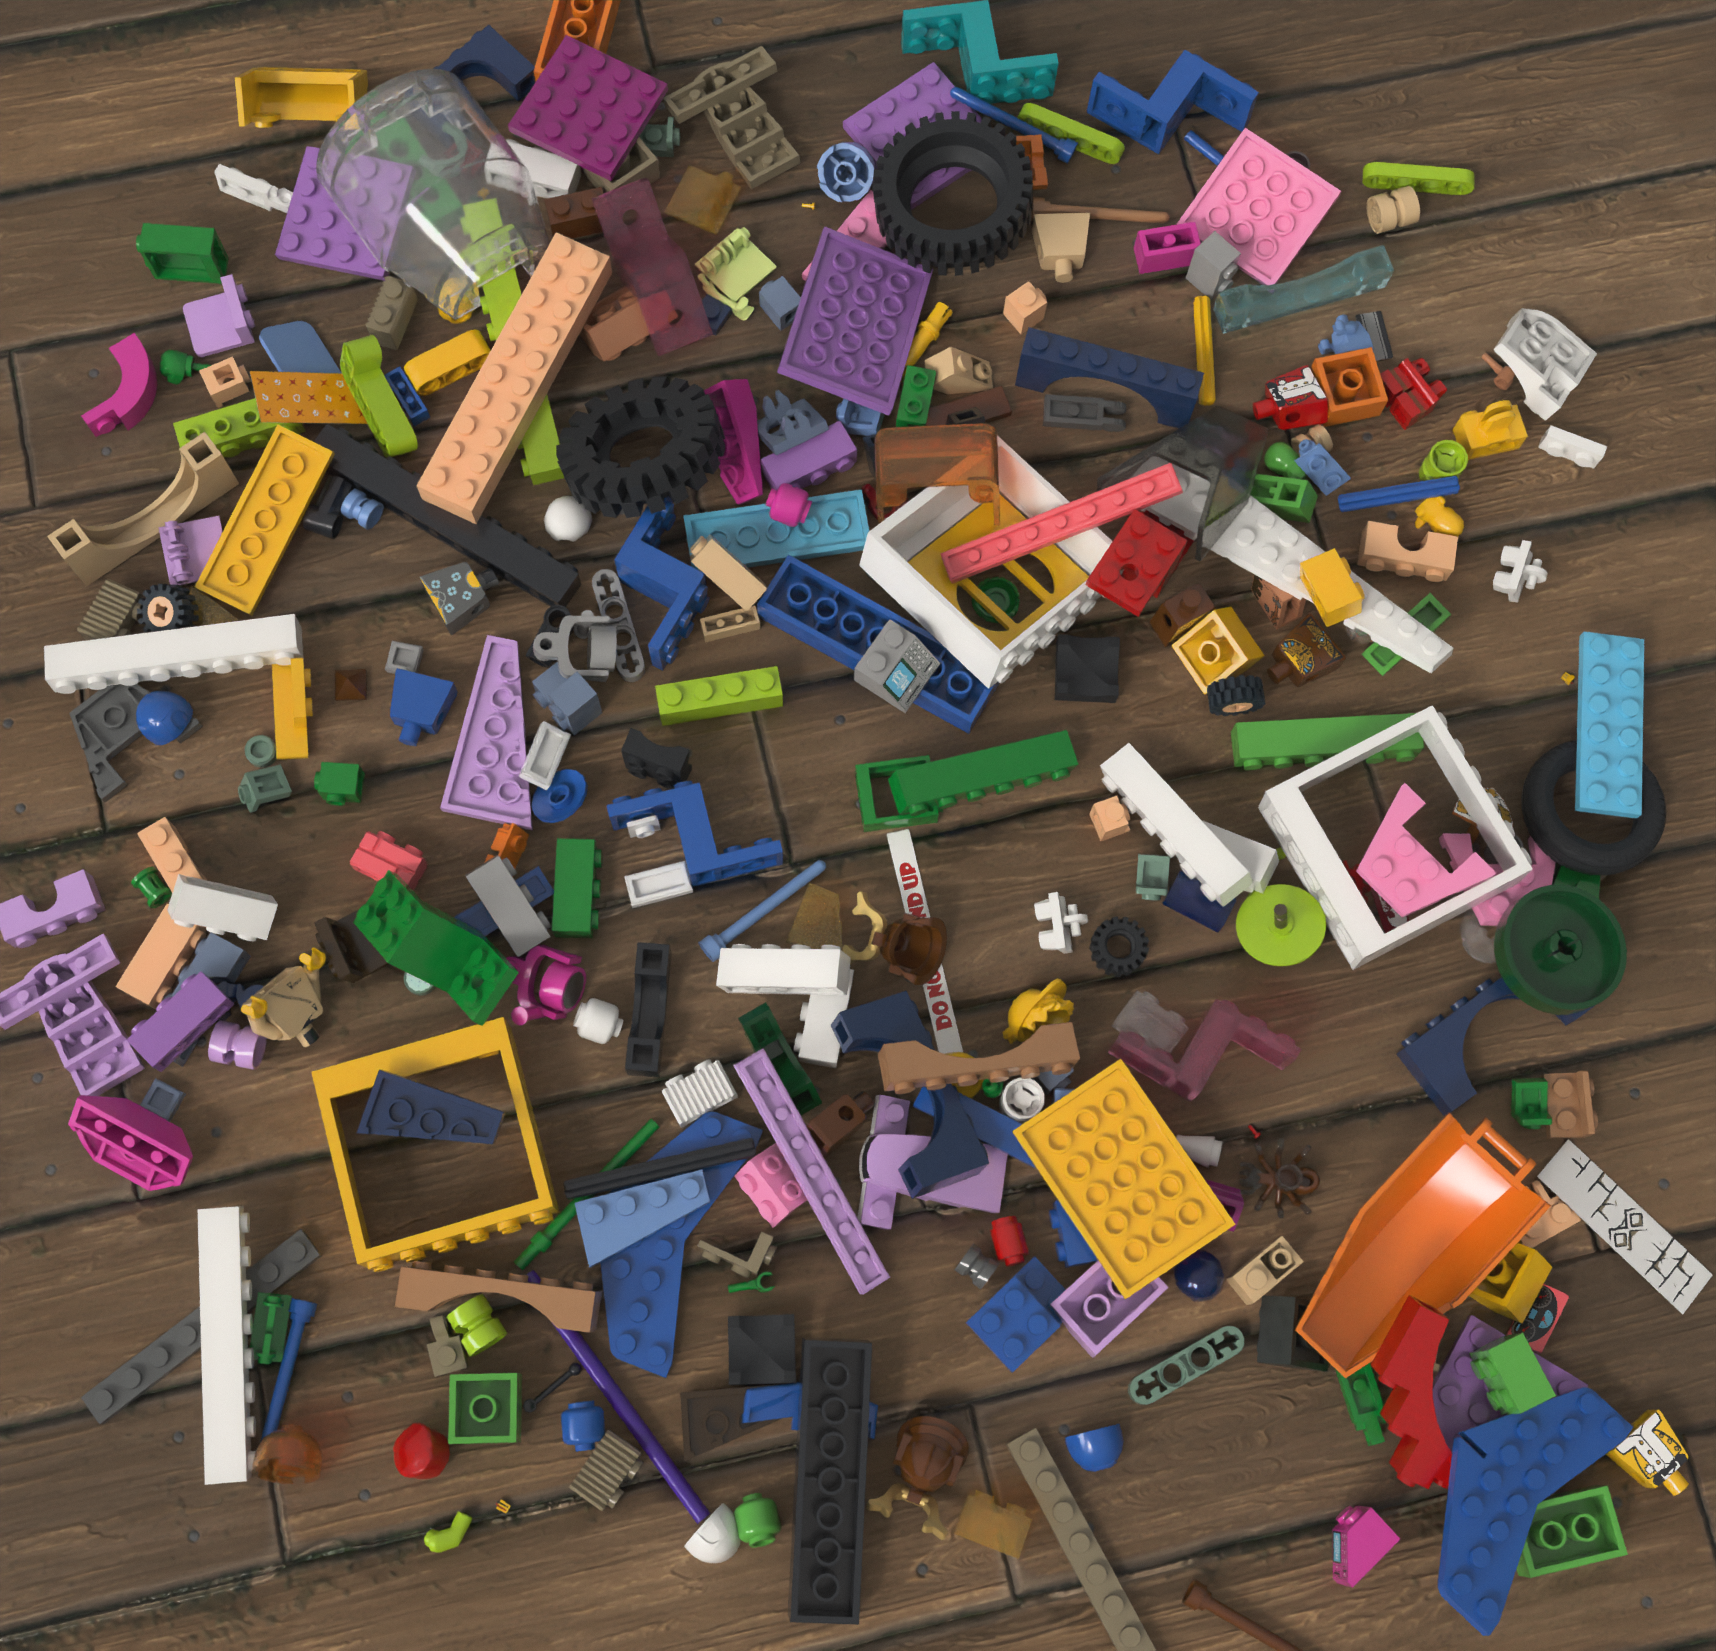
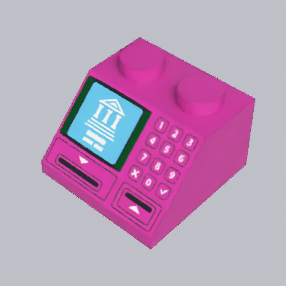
(1359, 1543)

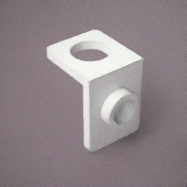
(643, 827)

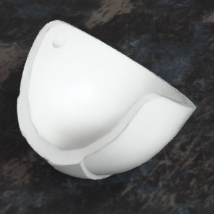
(716, 1538)

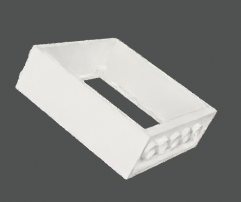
(1327, 877)

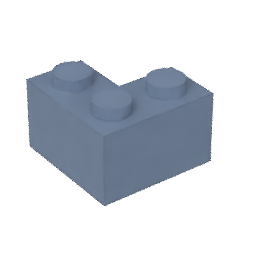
(569, 700)

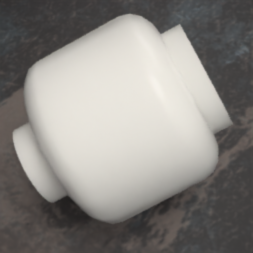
(598, 1021)

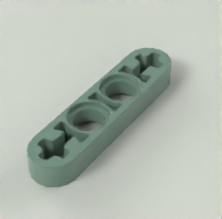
(1188, 1369)

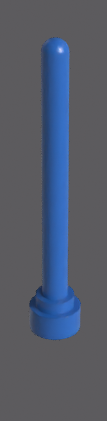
(1062, 148)
(301, 1313)

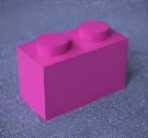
(1166, 247)

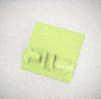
(735, 265)

